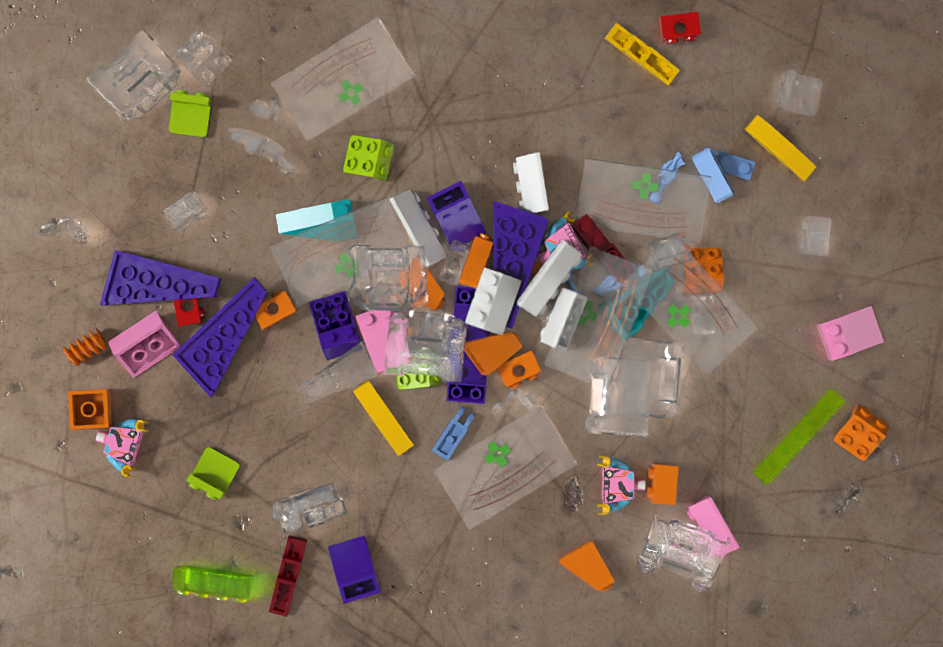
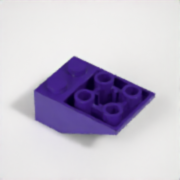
(456, 213)
(335, 324)
(354, 569)

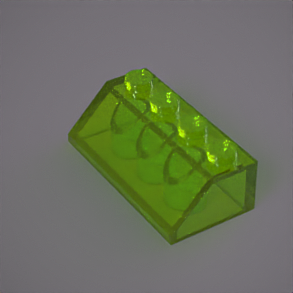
(212, 582)

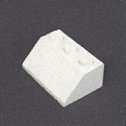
(531, 184)
(493, 301)
(563, 319)

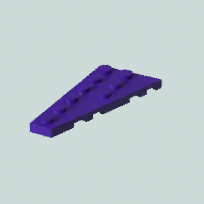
(516, 246)
(144, 280)
(216, 343)

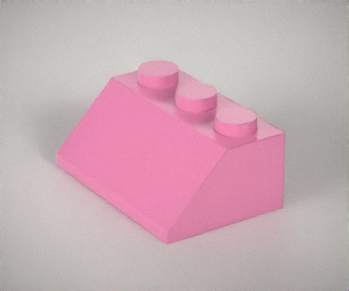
(144, 344)
(709, 518)

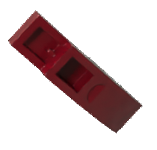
(593, 237)

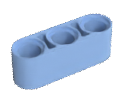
(709, 166)

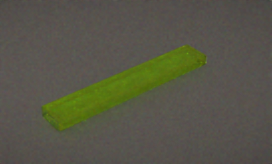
(798, 436)

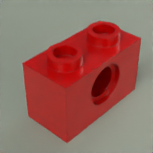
(688, 20)
(188, 317)

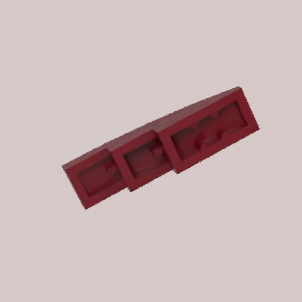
(288, 575)

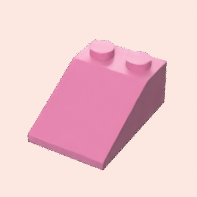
(375, 331)
(850, 333)

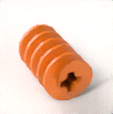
(85, 348)

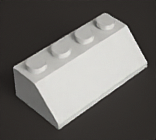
(418, 227)
(549, 278)

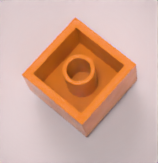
(90, 409)
(663, 483)

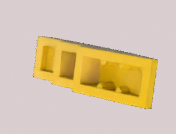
(642, 54)
(780, 147)
(383, 417)

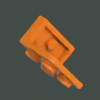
(711, 261)
(862, 432)

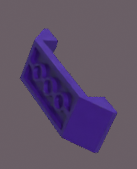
(473, 384)

